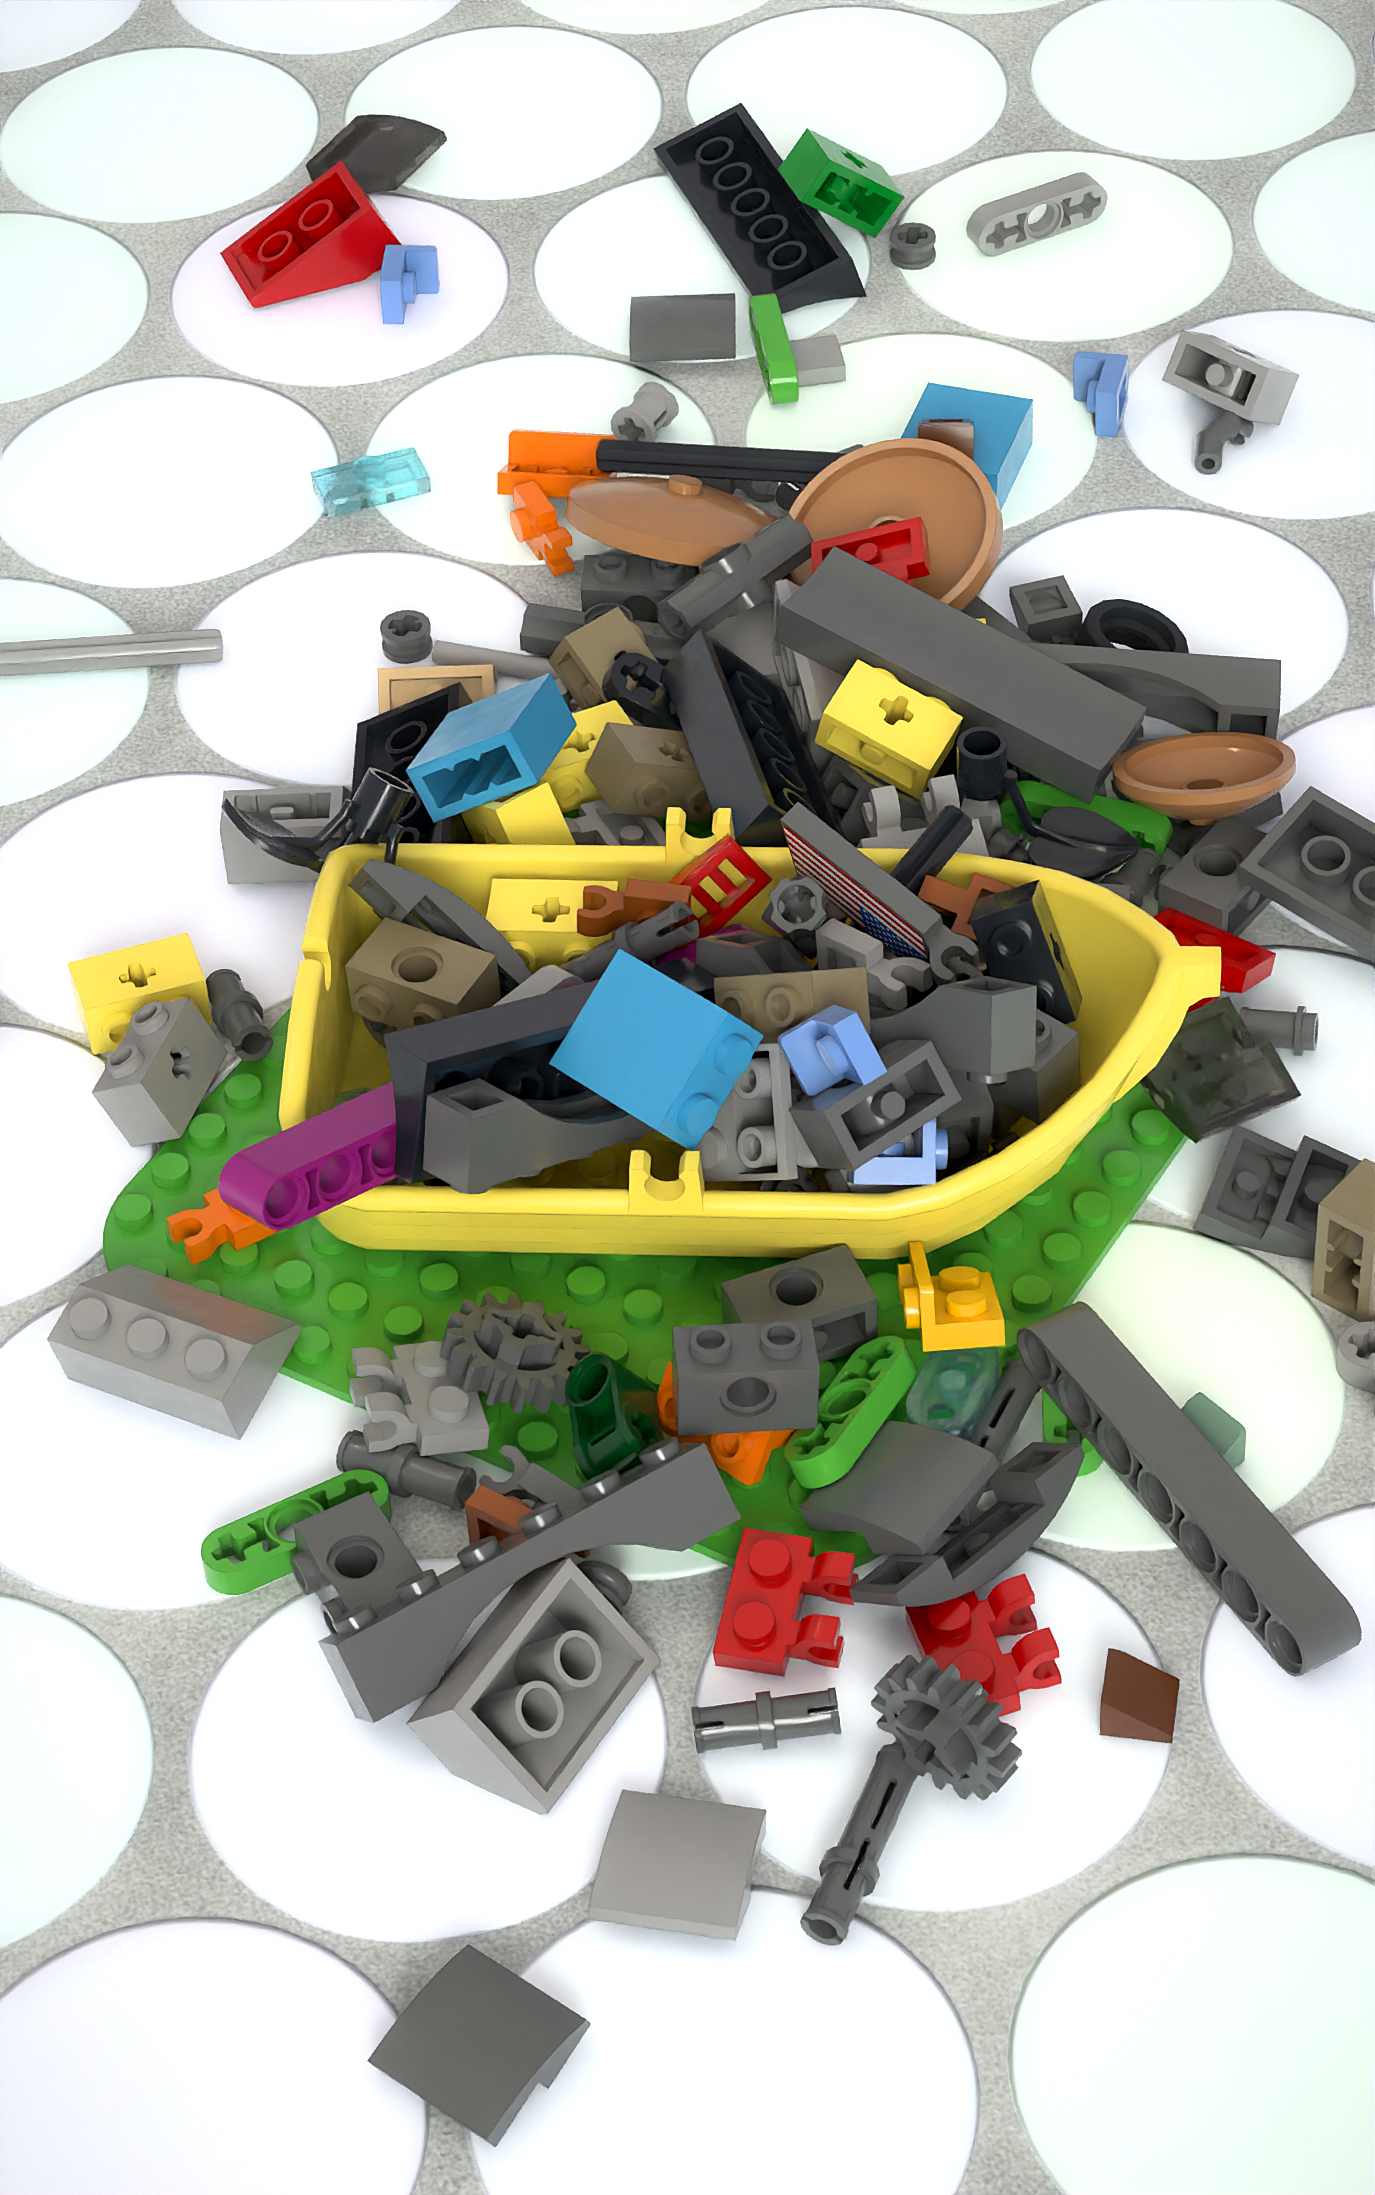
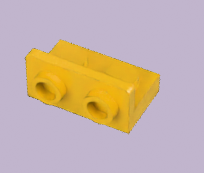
(949, 1309)

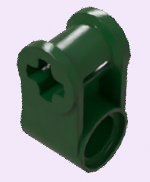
(610, 1415)

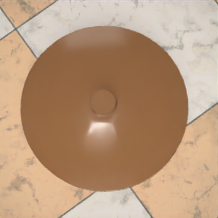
(907, 481)
(663, 516)

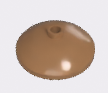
(1204, 774)

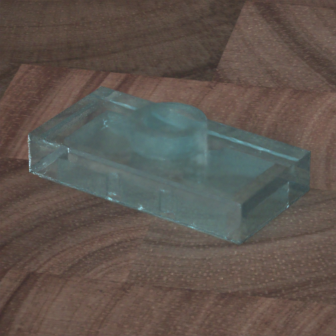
(370, 482)

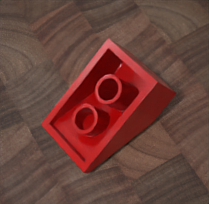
(312, 242)

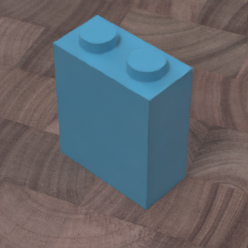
(1000, 428)
(492, 748)
(656, 1049)

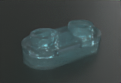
(948, 1398)

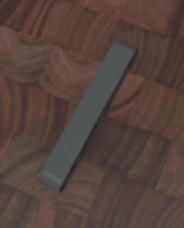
(1189, 1489)

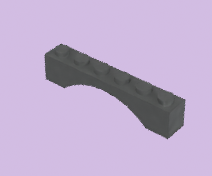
(1185, 688)
(973, 1023)
(489, 1137)
(403, 1647)

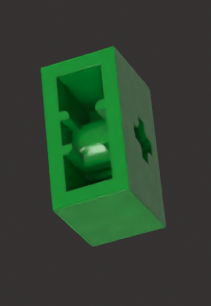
(841, 183)

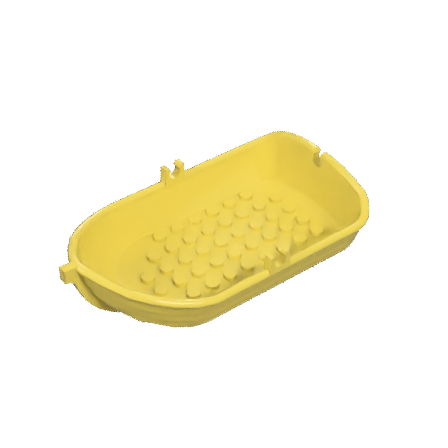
(653, 1190)

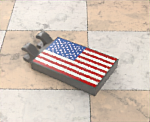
(876, 899)

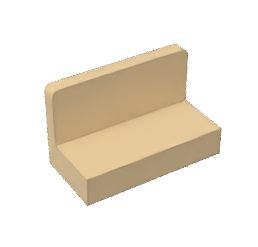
(407, 684)

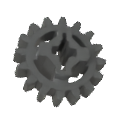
(512, 1351)
(946, 1727)

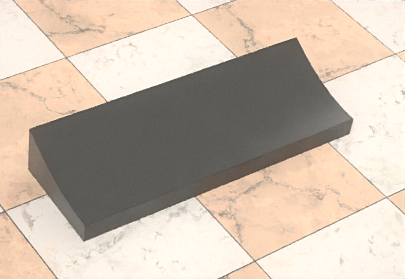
(1051, 715)
(1320, 868)

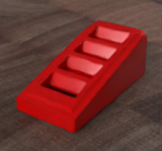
(737, 897)

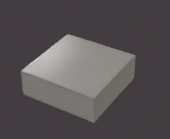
(818, 360)

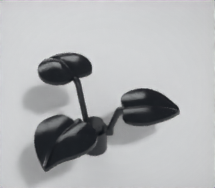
(371, 815)
(1068, 836)

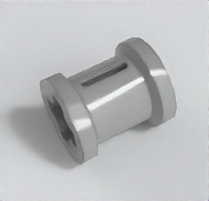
(649, 411)

